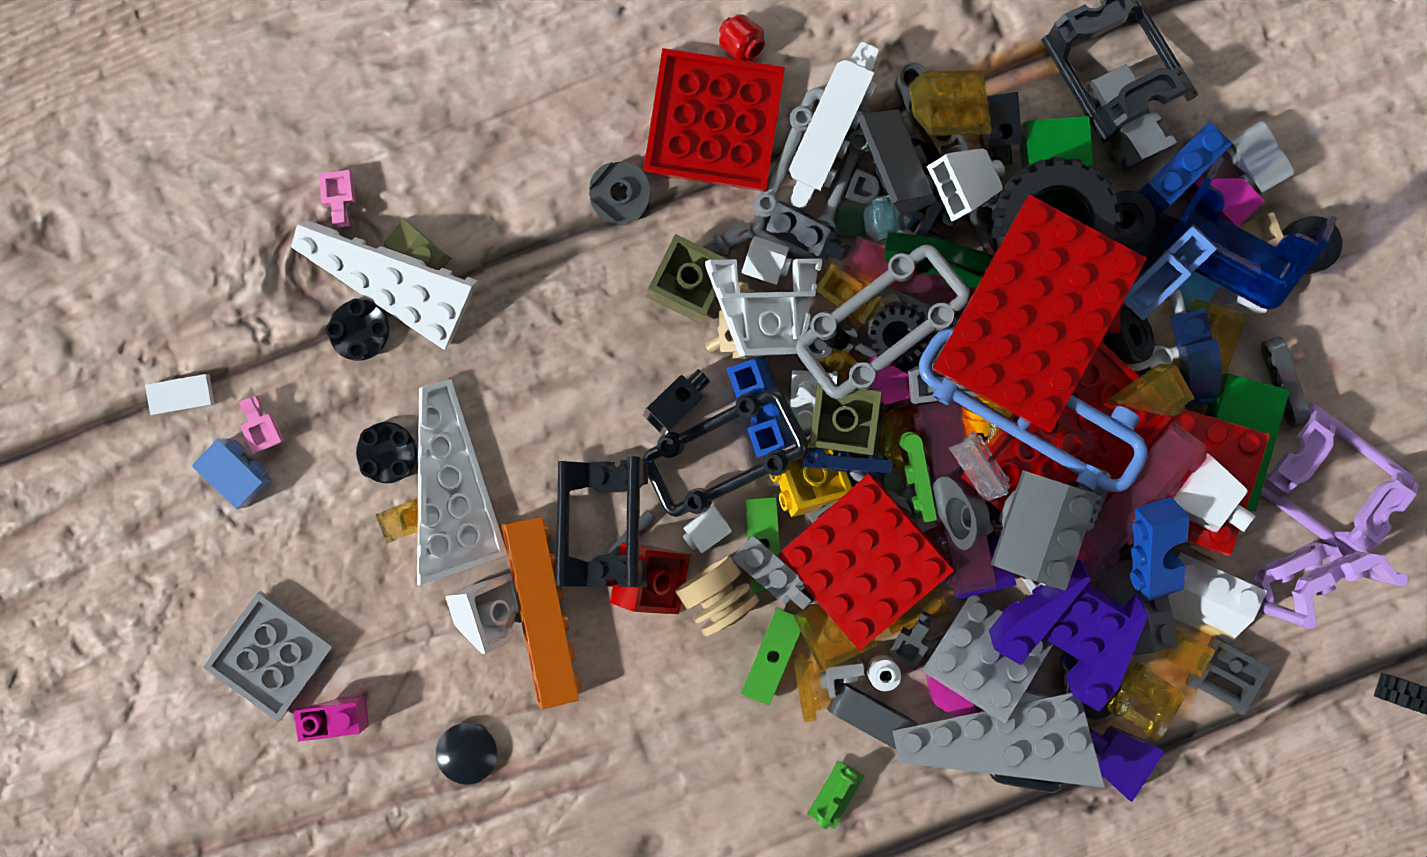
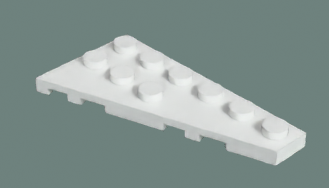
(400, 284)
(453, 504)

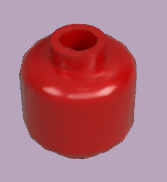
(741, 37)

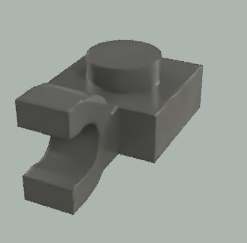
(911, 645)

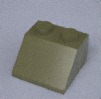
(683, 279)
(847, 422)

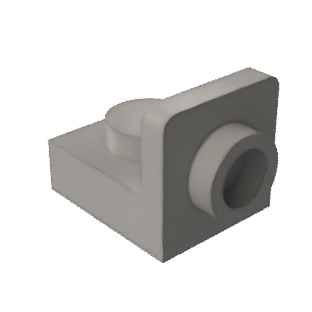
(845, 672)

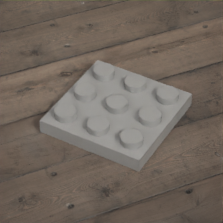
(269, 656)
(977, 671)

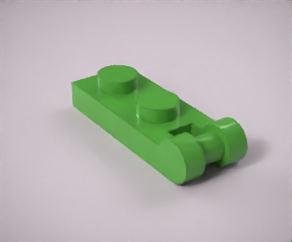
(918, 475)

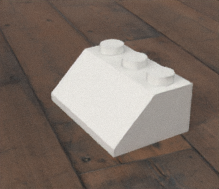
(1214, 600)

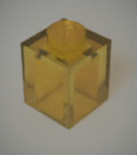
(1189, 654)

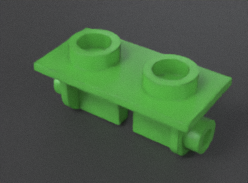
(835, 795)

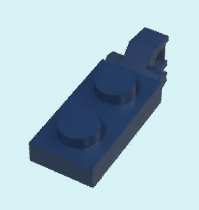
(845, 462)

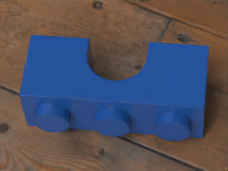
(1185, 168)
(768, 428)
(1155, 531)

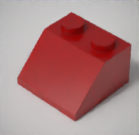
(665, 574)

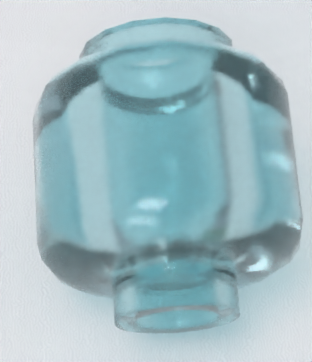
(882, 218)

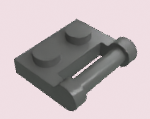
(1236, 668)

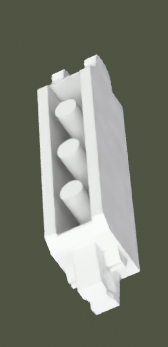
(831, 123)

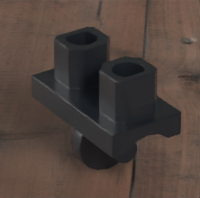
(936, 214)

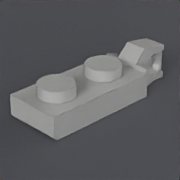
(771, 572)

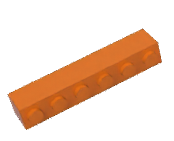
(540, 612)

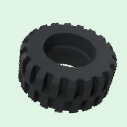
(1064, 175)

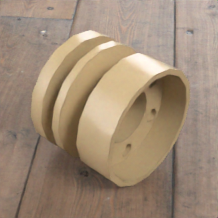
(717, 596)

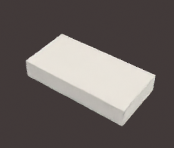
(179, 394)

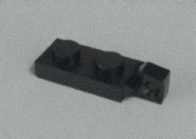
(806, 232)

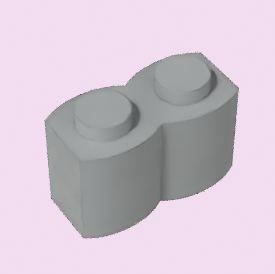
(1258, 158)

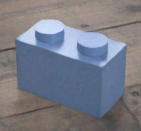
(232, 472)

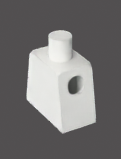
(966, 180)
(1213, 497)

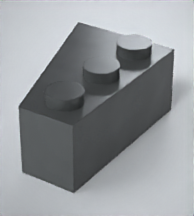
(1138, 138)

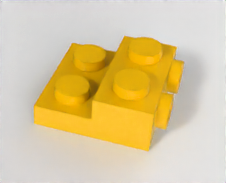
(810, 488)

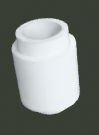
(879, 664)

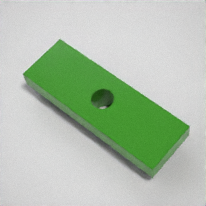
(763, 524)
(767, 673)

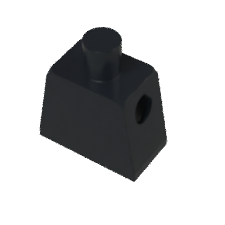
(1003, 114)
(667, 411)

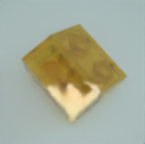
(951, 102)

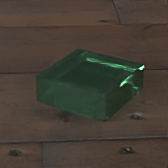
(849, 222)

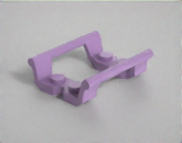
(1315, 444)
(1320, 580)

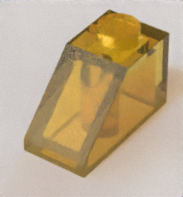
(840, 286)
(1156, 392)
(399, 521)

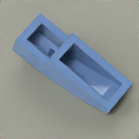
(1169, 272)

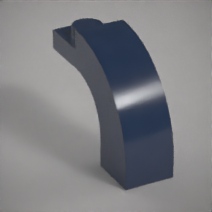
(1198, 356)

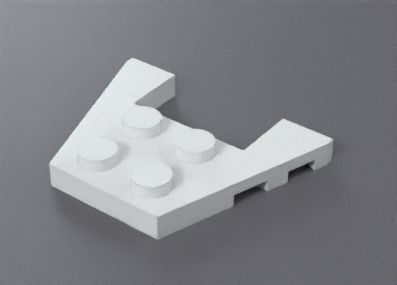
(766, 320)

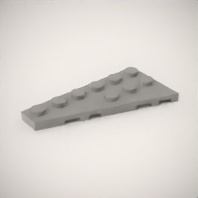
(1038, 742)

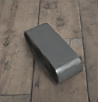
(868, 714)

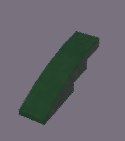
(966, 261)

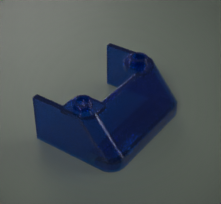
(1242, 260)

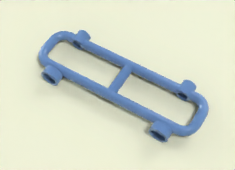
(1120, 424)

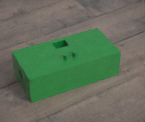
(1058, 138)
(1253, 407)

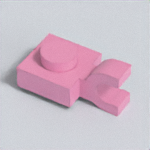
(338, 191)
(260, 430)

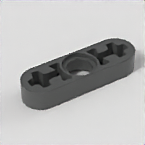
(1284, 375)

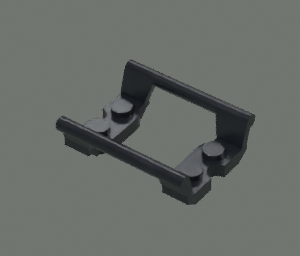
(1132, 100)
(603, 478)

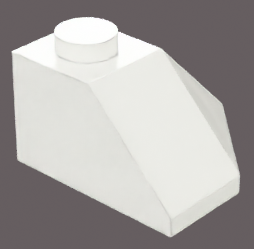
(485, 612)

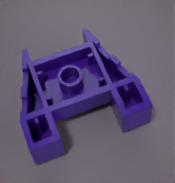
(1080, 623)

